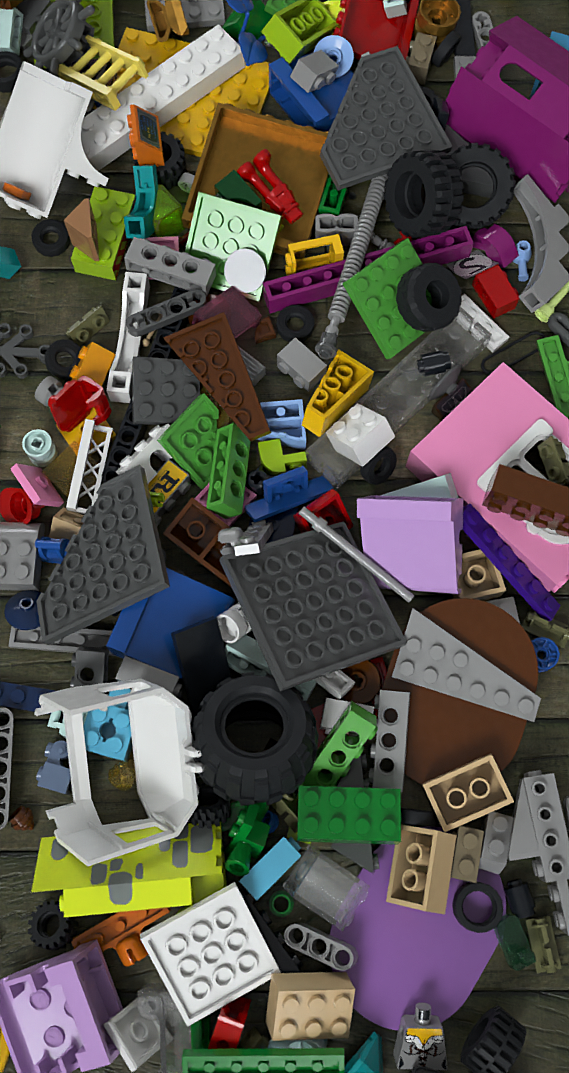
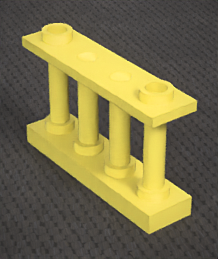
(103, 94)

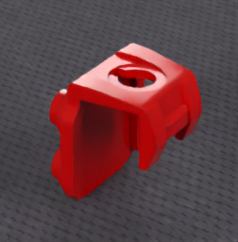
(75, 403)

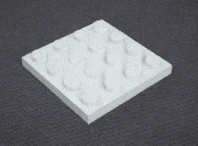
(210, 954)

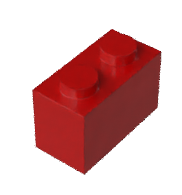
(495, 291)

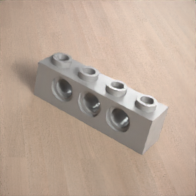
(177, 275)
(400, 702)

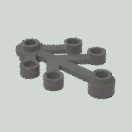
(10, 350)

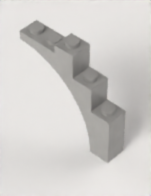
(550, 246)

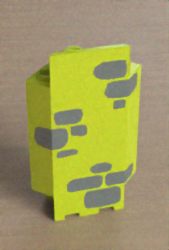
(150, 878)

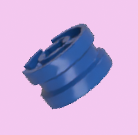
(550, 655)

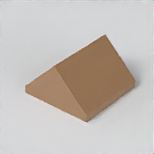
(83, 229)

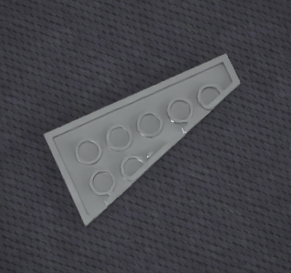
(450, 667)

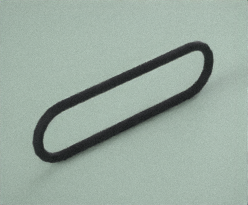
(508, 346)

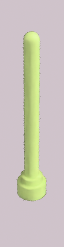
(546, 310)

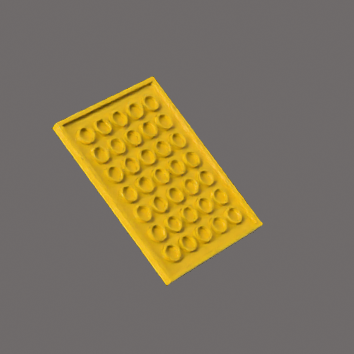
(243, 90)

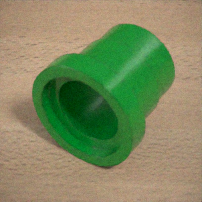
(271, 903)

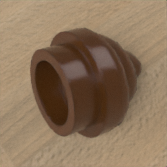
(22, 819)

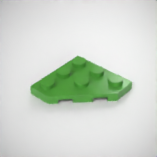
(193, 438)

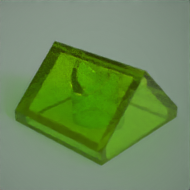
(167, 214)

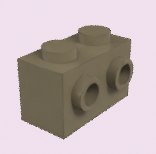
(421, 55)
(466, 853)

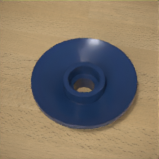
(23, 617)

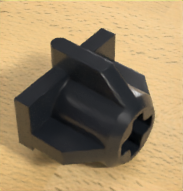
(255, 480)

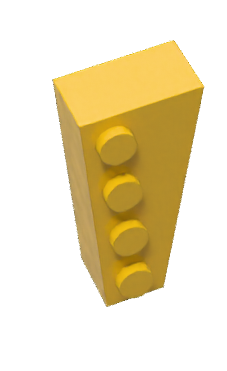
(338, 391)

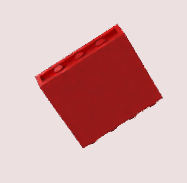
(369, 29)

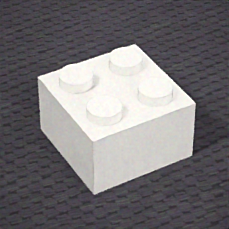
(360, 434)

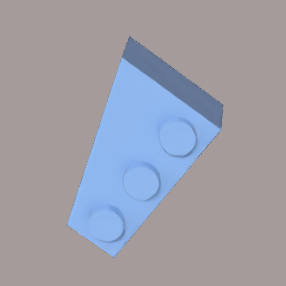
(285, 423)

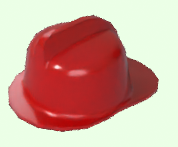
(17, 506)

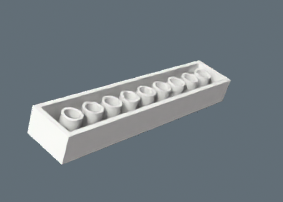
(164, 93)

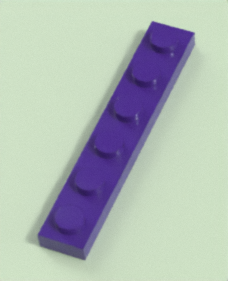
(509, 564)

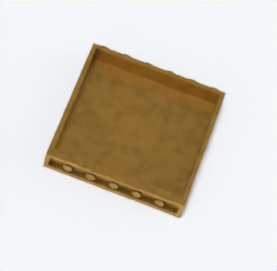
(296, 160)

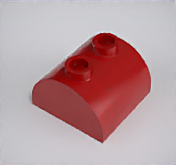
(327, 506)

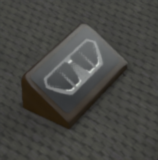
(448, 403)

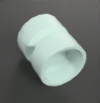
(39, 447)

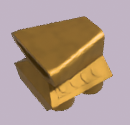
(167, 18)

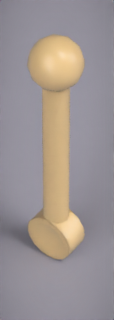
(145, 342)

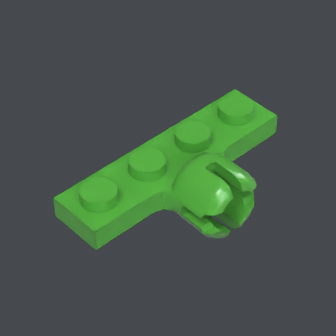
(556, 371)

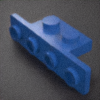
(286, 493)

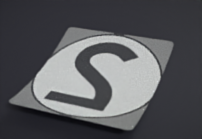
(472, 265)

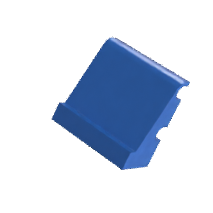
(303, 108)
(146, 626)

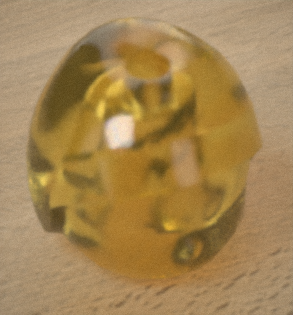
(121, 776)

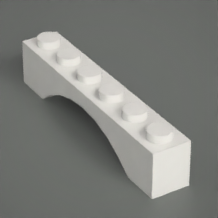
(134, 300)

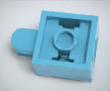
(110, 730)

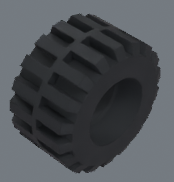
(175, 166)
(493, 1043)

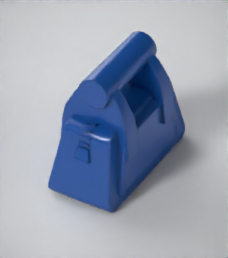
(51, 549)

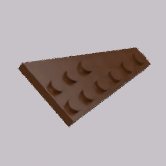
(217, 363)

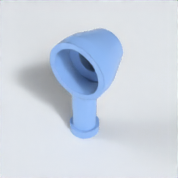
(523, 259)

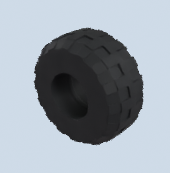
(444, 294)

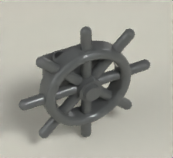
(60, 35)

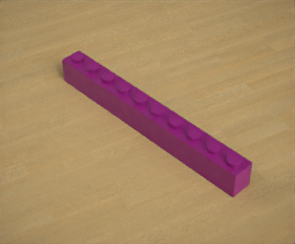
(323, 280)

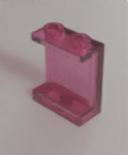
(237, 309)

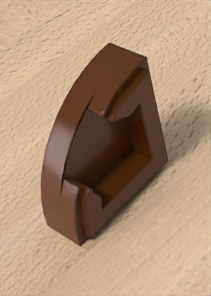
(264, 331)

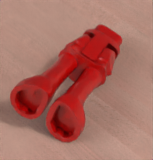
(280, 197)

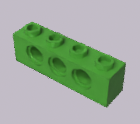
(228, 472)
(353, 719)

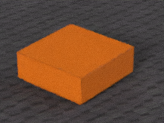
(16, 191)

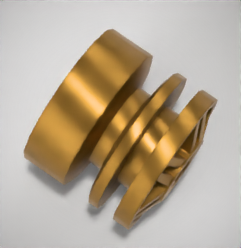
(436, 19)

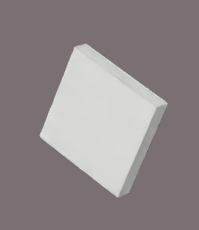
(134, 1035)

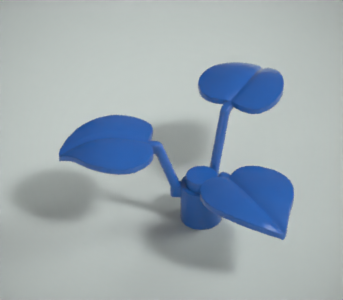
(252, 49)

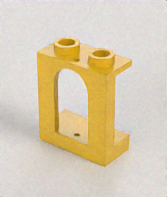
(295, 265)

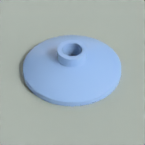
(341, 49)

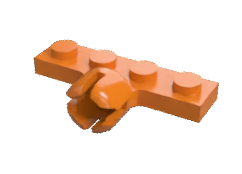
(122, 933)

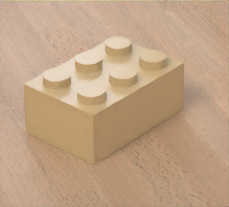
(468, 792)
(421, 869)
(309, 1006)

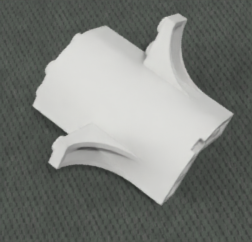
(43, 139)

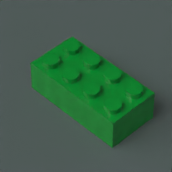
(349, 815)

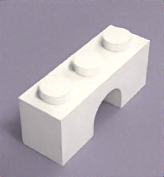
(143, 452)

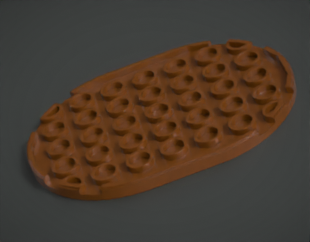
(453, 731)

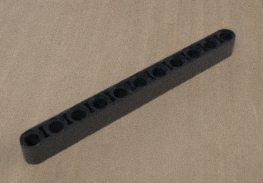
(127, 427)

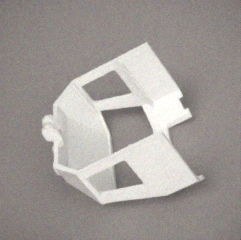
(161, 761)

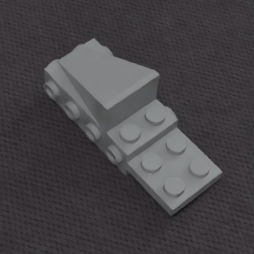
(531, 834)

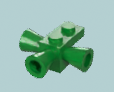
(247, 838)

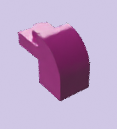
(497, 244)

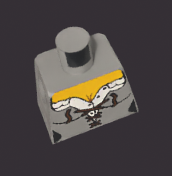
(420, 1041)

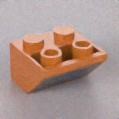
(145, 137)

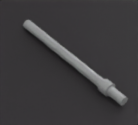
(320, 524)

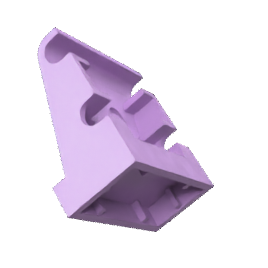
(414, 540)
(58, 1012)

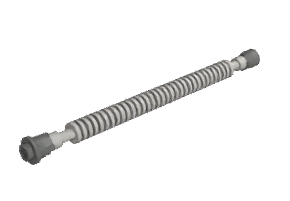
(327, 345)

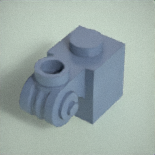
(54, 773)

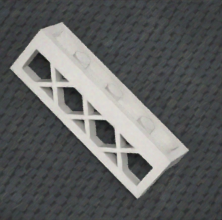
(82, 461)

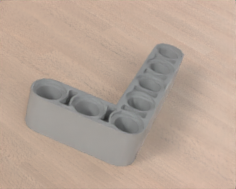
(6, 757)

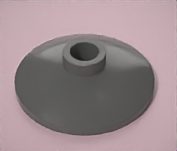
(446, 384)

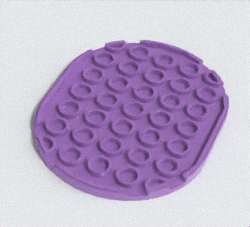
(415, 953)

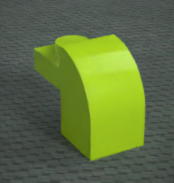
(275, 462)

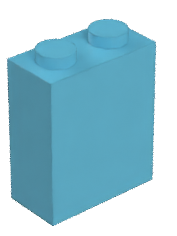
(271, 867)

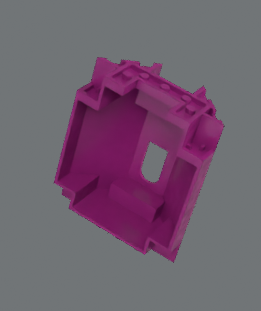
(524, 130)

